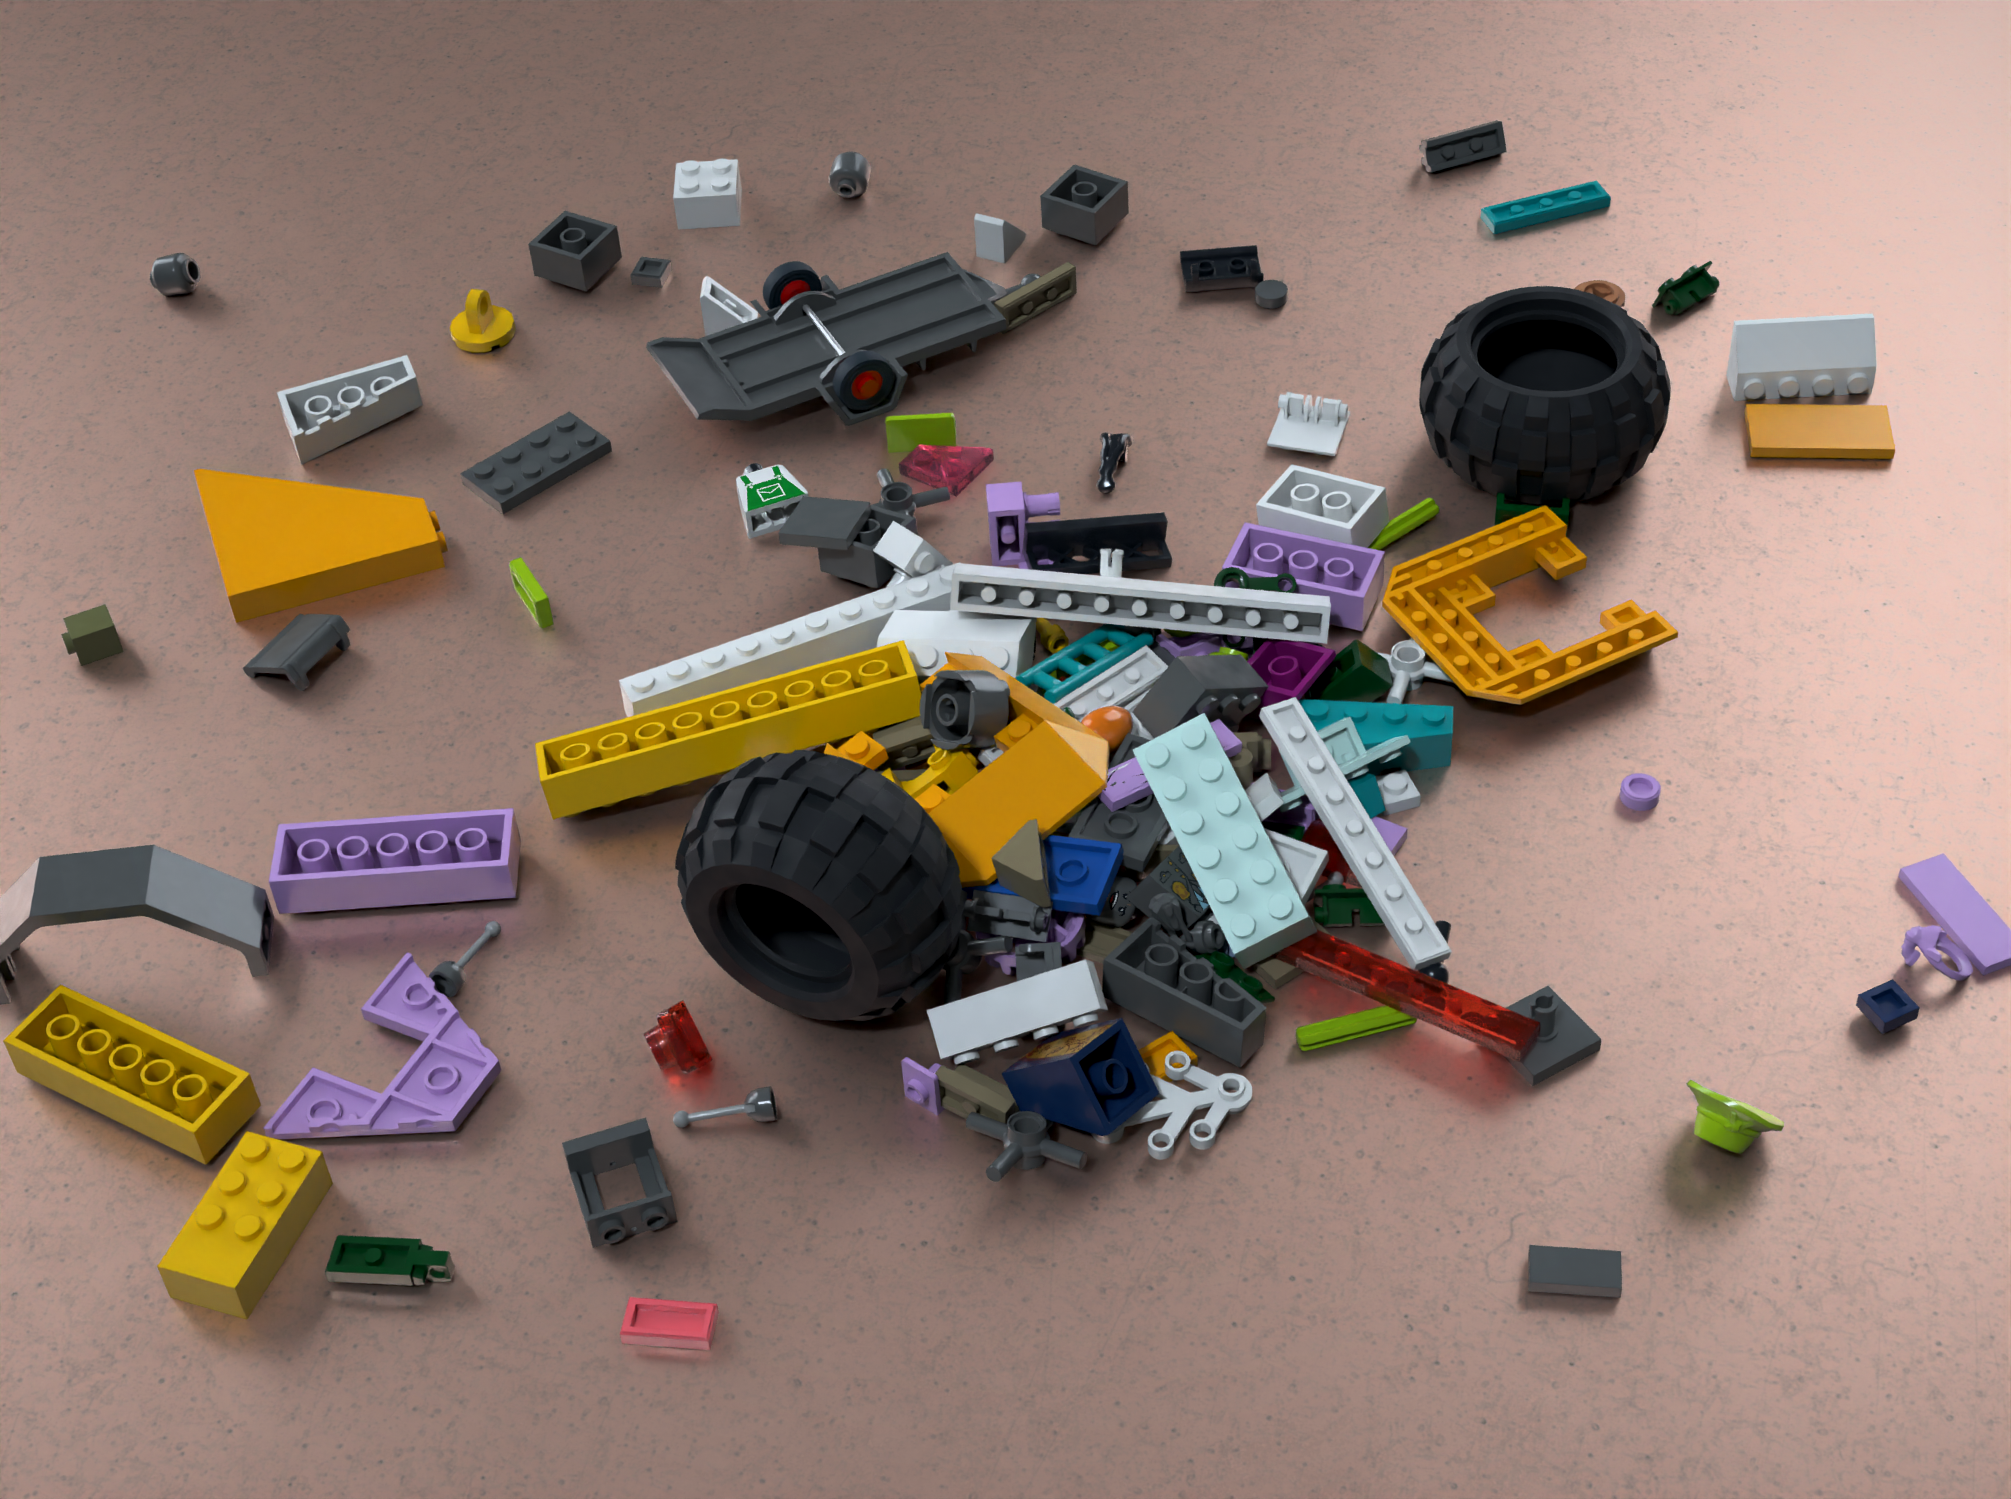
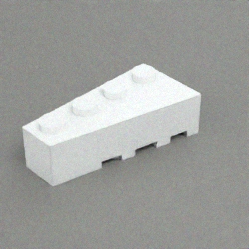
(347, 405)

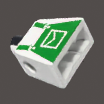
(767, 497)

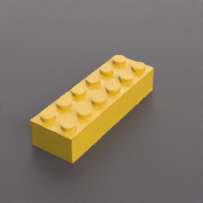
(133, 1073)

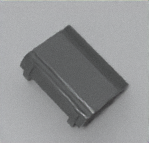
(300, 647)

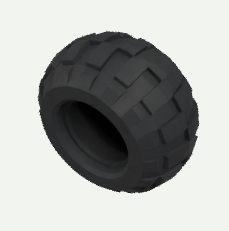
(1544, 395)
(820, 886)

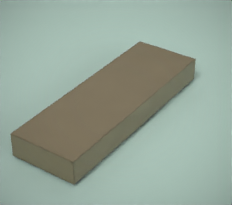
(1038, 296)

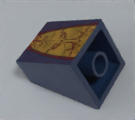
(1083, 1078)

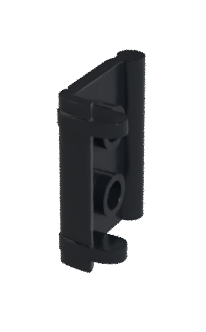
(1220, 268)

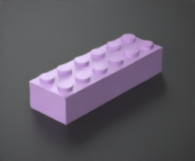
(395, 861)

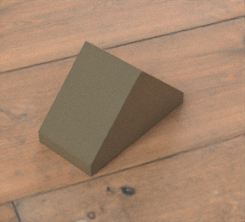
(1023, 865)

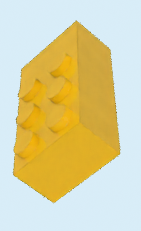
(245, 1225)

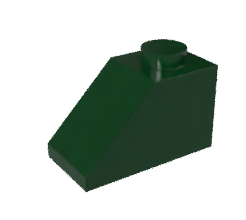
(1353, 676)

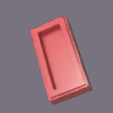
(669, 1323)

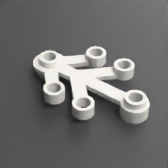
(1182, 1104)

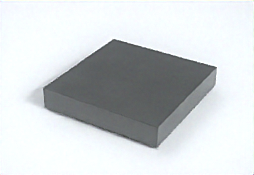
(824, 523)

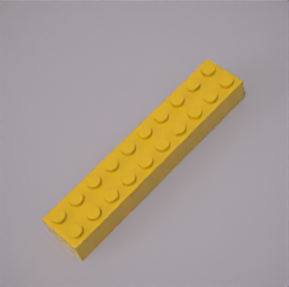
(728, 729)

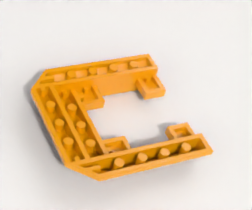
(1444, 588)
(1045, 774)

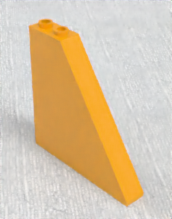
(310, 541)

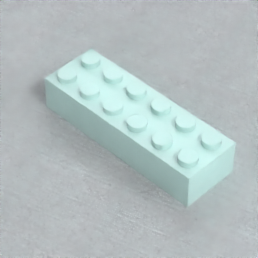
(1224, 841)

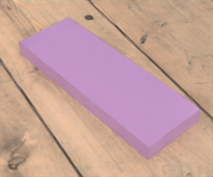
(1960, 912)

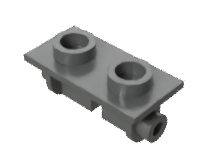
(1007, 916)

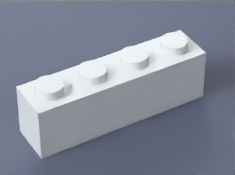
(1018, 1010)

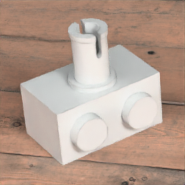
(908, 554)

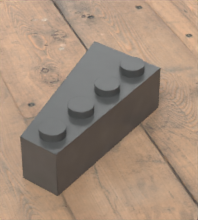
(1183, 994)

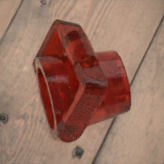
(677, 1040)

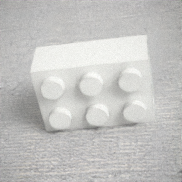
(1324, 506)

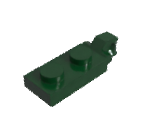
(387, 1261)

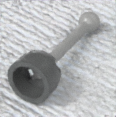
(450, 975)
(758, 1105)

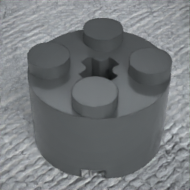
(964, 708)

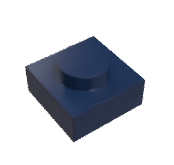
(1887, 1006)

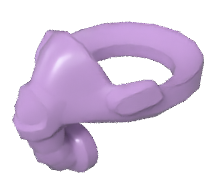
(1929, 940)

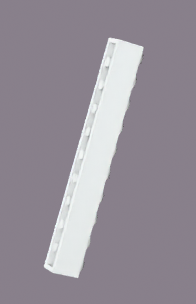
(1140, 603)
(785, 647)

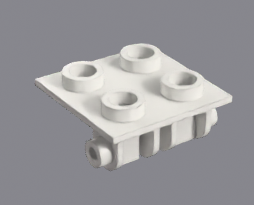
(1308, 426)

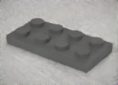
(536, 462)
(1135, 825)

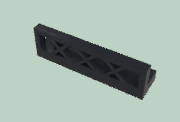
(1085, 537)

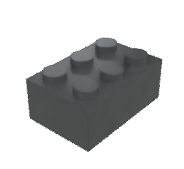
(1194, 685)

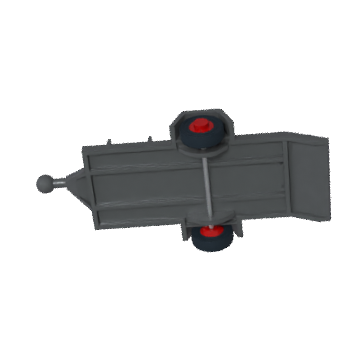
(833, 341)

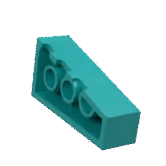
(1426, 726)

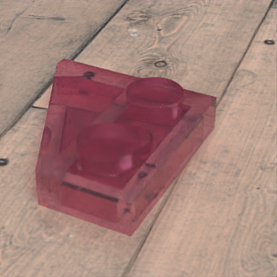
(946, 465)

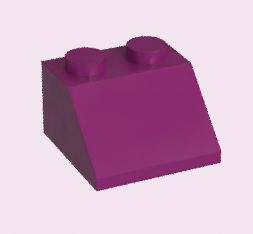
(1288, 669)

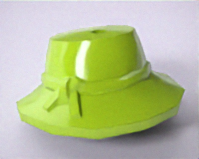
(1729, 1121)

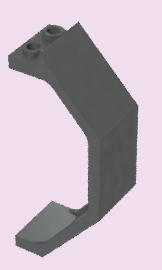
(134, 884)

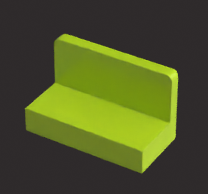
(909, 431)

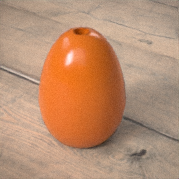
(1111, 724)

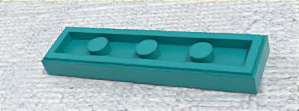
(1545, 207)

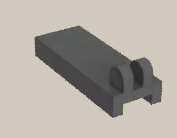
(1463, 146)

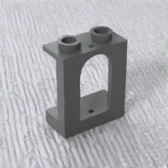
(610, 1151)

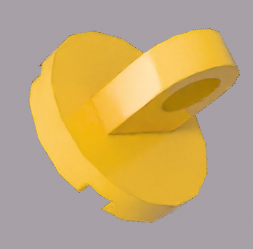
(481, 324)

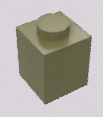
(91, 635)

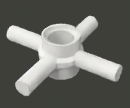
(1409, 668)

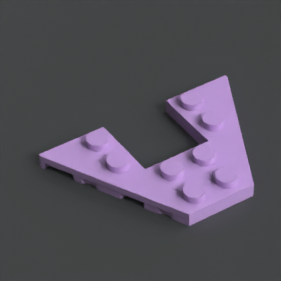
(427, 1094)

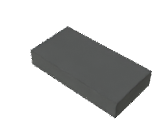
(1574, 1271)

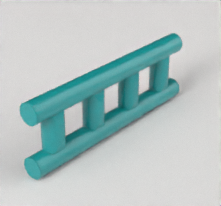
(1080, 673)

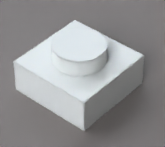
(1398, 792)

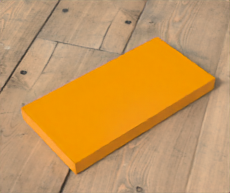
(1819, 431)

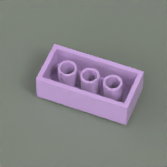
(1319, 565)

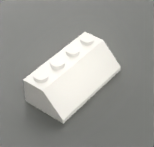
(1802, 357)
(929, 634)

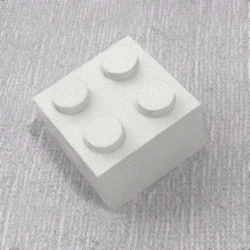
(707, 194)

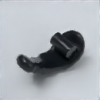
(1113, 451)

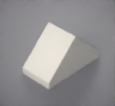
(996, 238)
(722, 308)

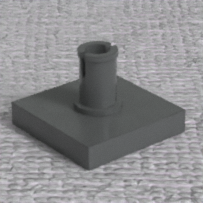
(1562, 1036)

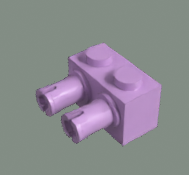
(1007, 515)

